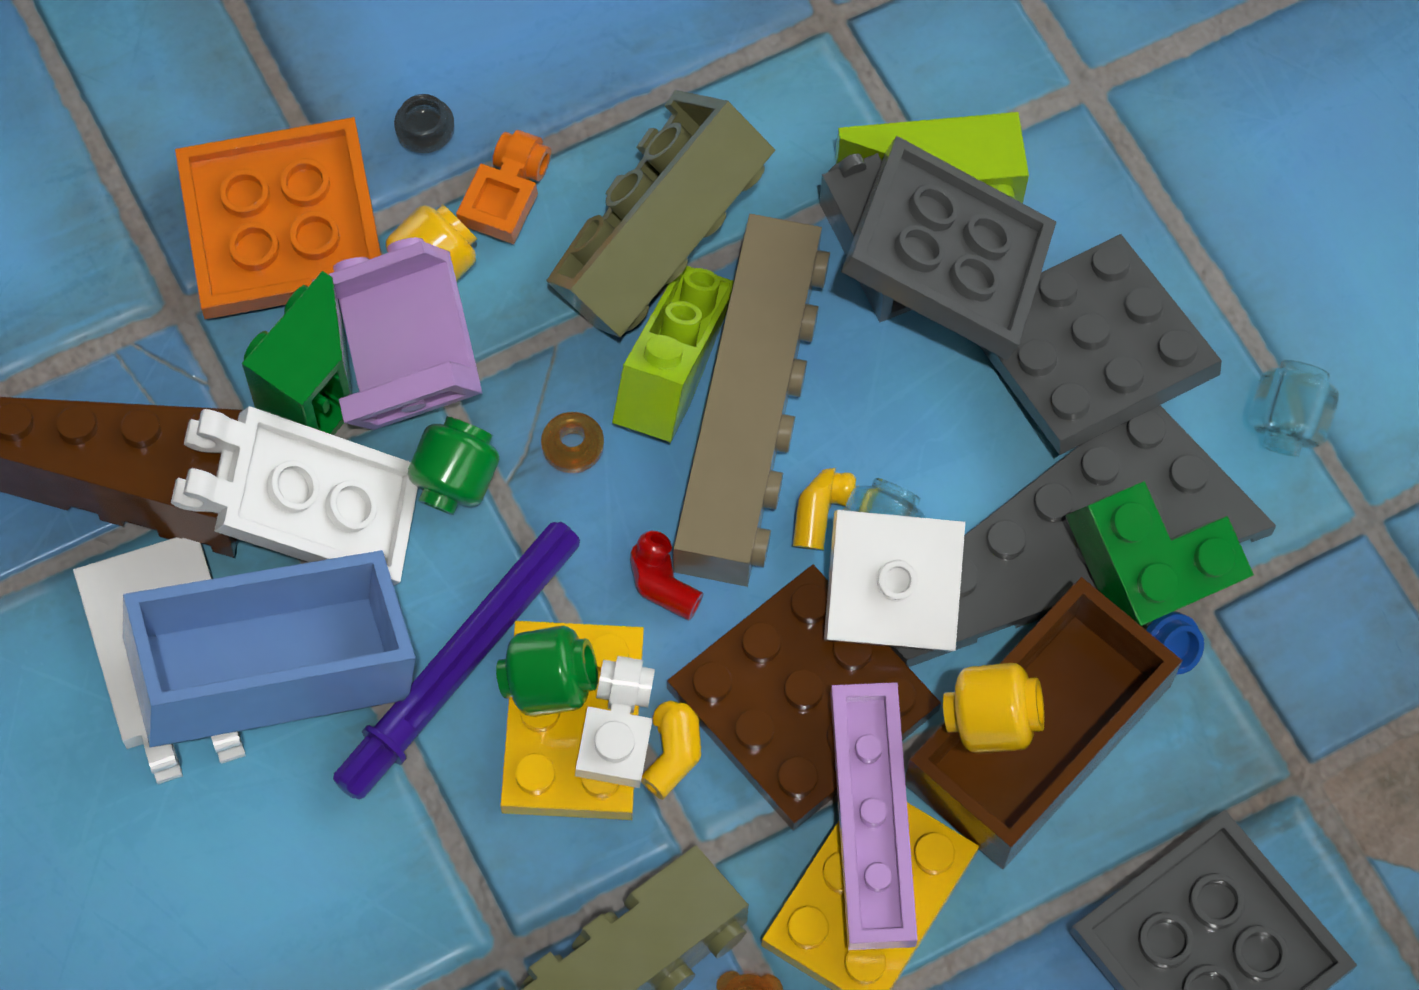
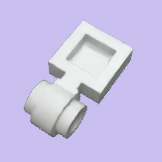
(614, 740)

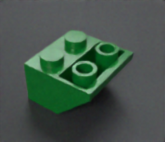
(303, 360)

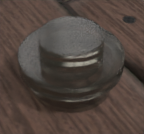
(424, 124)

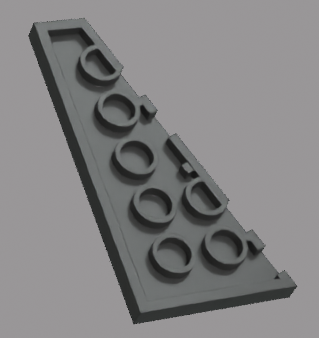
(1026, 552)

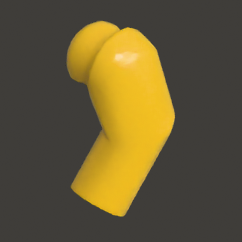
(814, 506)
(680, 744)

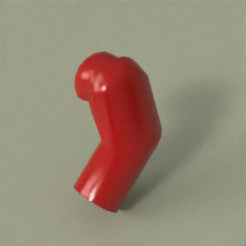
(656, 579)

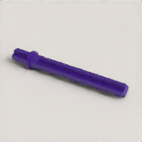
(455, 661)

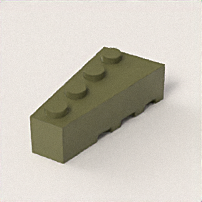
(660, 211)
(655, 944)

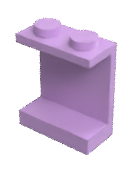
(404, 334)

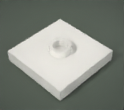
(894, 580)

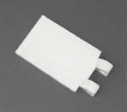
(299, 489)
(102, 593)

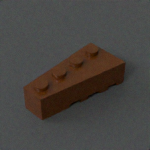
(108, 462)

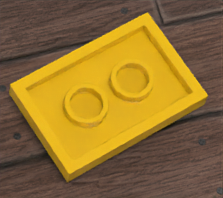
(545, 748)
(812, 922)

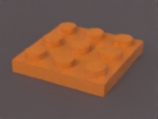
(274, 213)

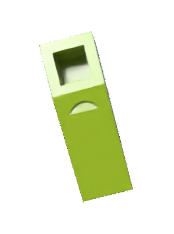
(672, 354)

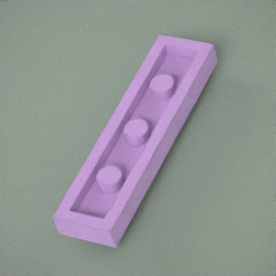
(873, 817)

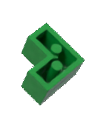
(1143, 567)

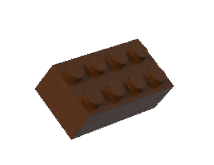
(1096, 685)

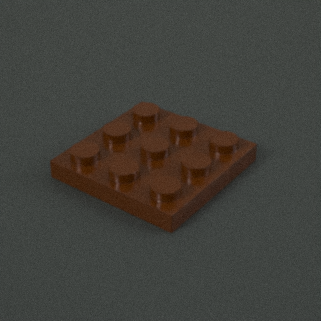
(769, 695)

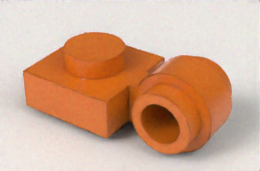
(503, 198)

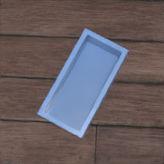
(266, 647)

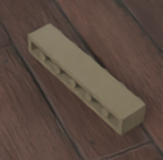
(748, 401)

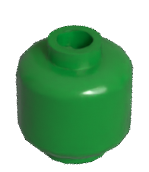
(453, 465)
(548, 671)

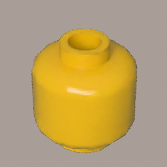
(442, 230)
(994, 708)

